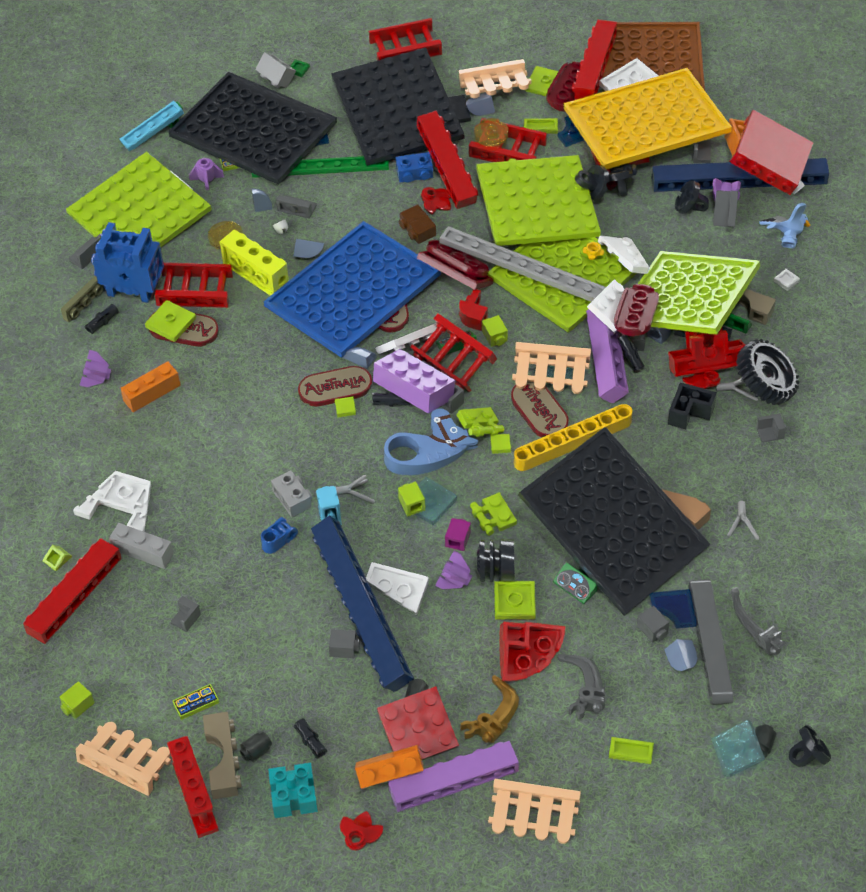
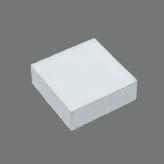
(786, 279)

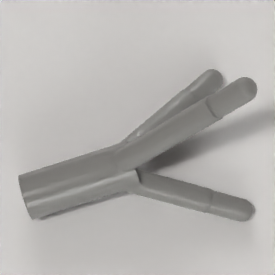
(731, 386)
(348, 489)
(742, 516)

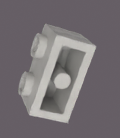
(275, 70)
(291, 493)

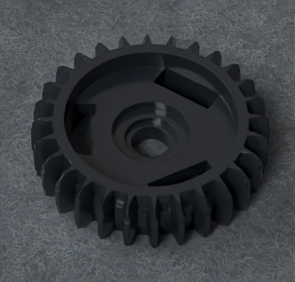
(781, 377)

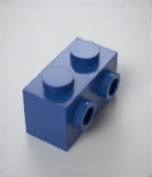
(414, 167)

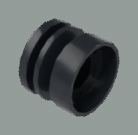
(496, 560)

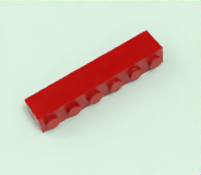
(595, 59)
(446, 159)
(72, 591)

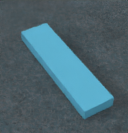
(151, 126)

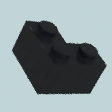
(691, 401)

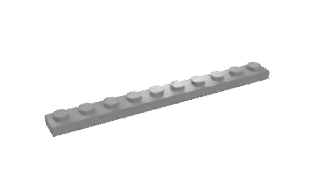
(521, 264)

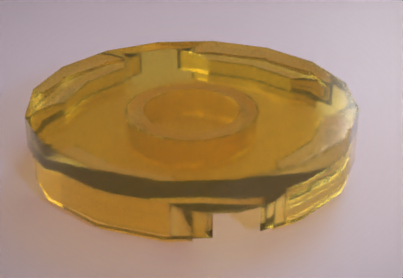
(491, 132)
(221, 230)

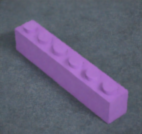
(607, 360)
(453, 776)

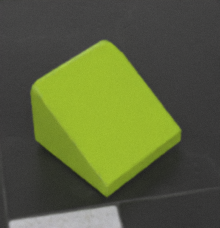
(56, 557)

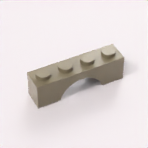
(758, 306)
(223, 777)

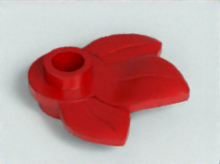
(437, 199)
(703, 379)
(360, 828)

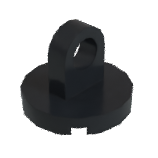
(620, 174)
(594, 180)
(690, 197)
(812, 748)

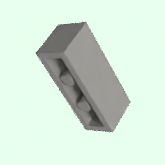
(142, 545)

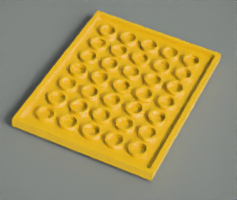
(646, 118)

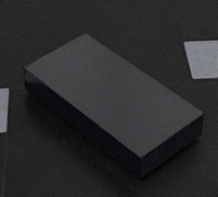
(460, 108)

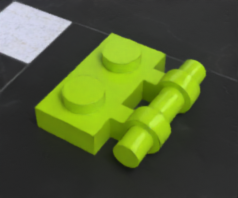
(480, 421)
(498, 511)

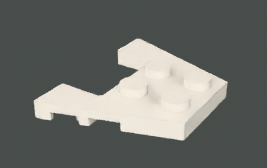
(121, 493)

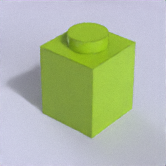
(495, 331)
(411, 498)
(76, 700)

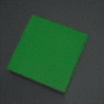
(300, 67)

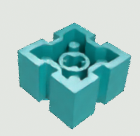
(292, 790)

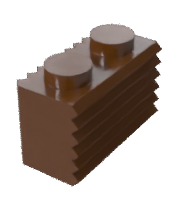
(417, 224)

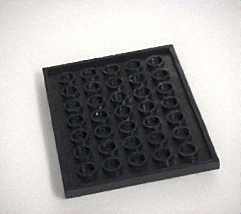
(386, 100)
(253, 127)
(614, 520)

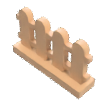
(494, 73)
(551, 355)
(124, 770)
(526, 793)

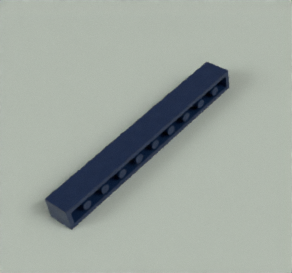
(674, 177)
(362, 605)

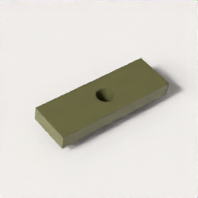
(81, 299)

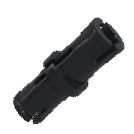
(110, 311)
(631, 352)
(388, 399)
(310, 738)

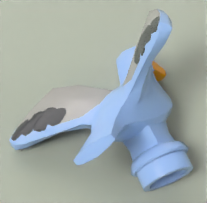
(791, 226)

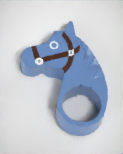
(433, 451)

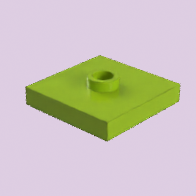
(541, 80)
(170, 321)
(514, 600)

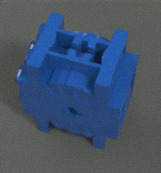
(127, 262)

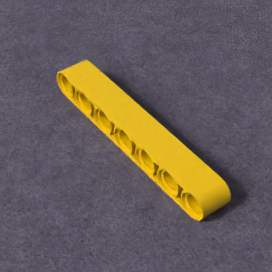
(571, 437)

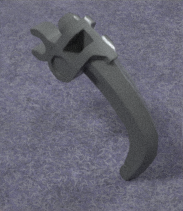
(766, 639)
(593, 694)

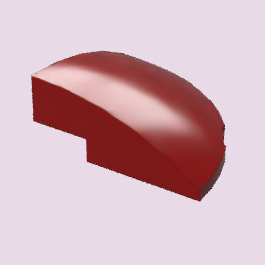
(527, 648)

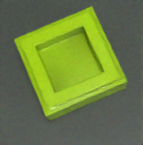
(345, 407)
(500, 443)

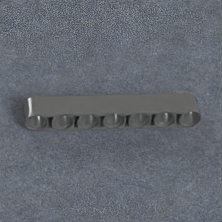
(712, 644)

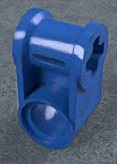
(278, 535)

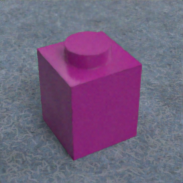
(458, 534)

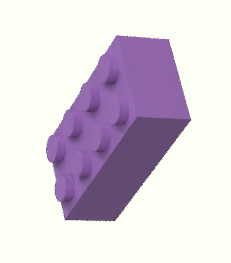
(413, 380)

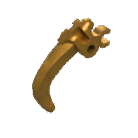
(492, 726)

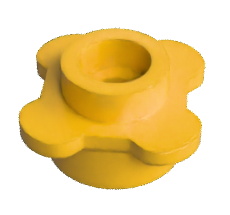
(593, 250)

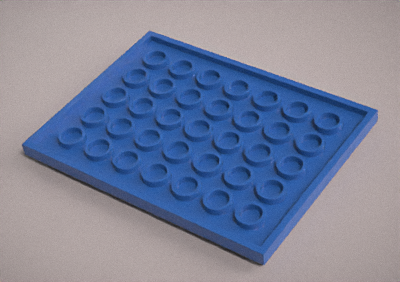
(352, 288)

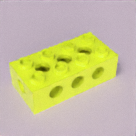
(254, 262)

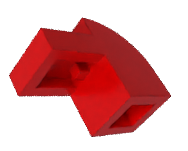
(471, 312)

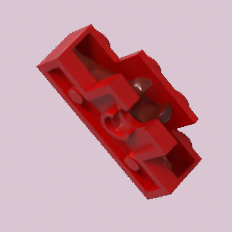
(704, 353)

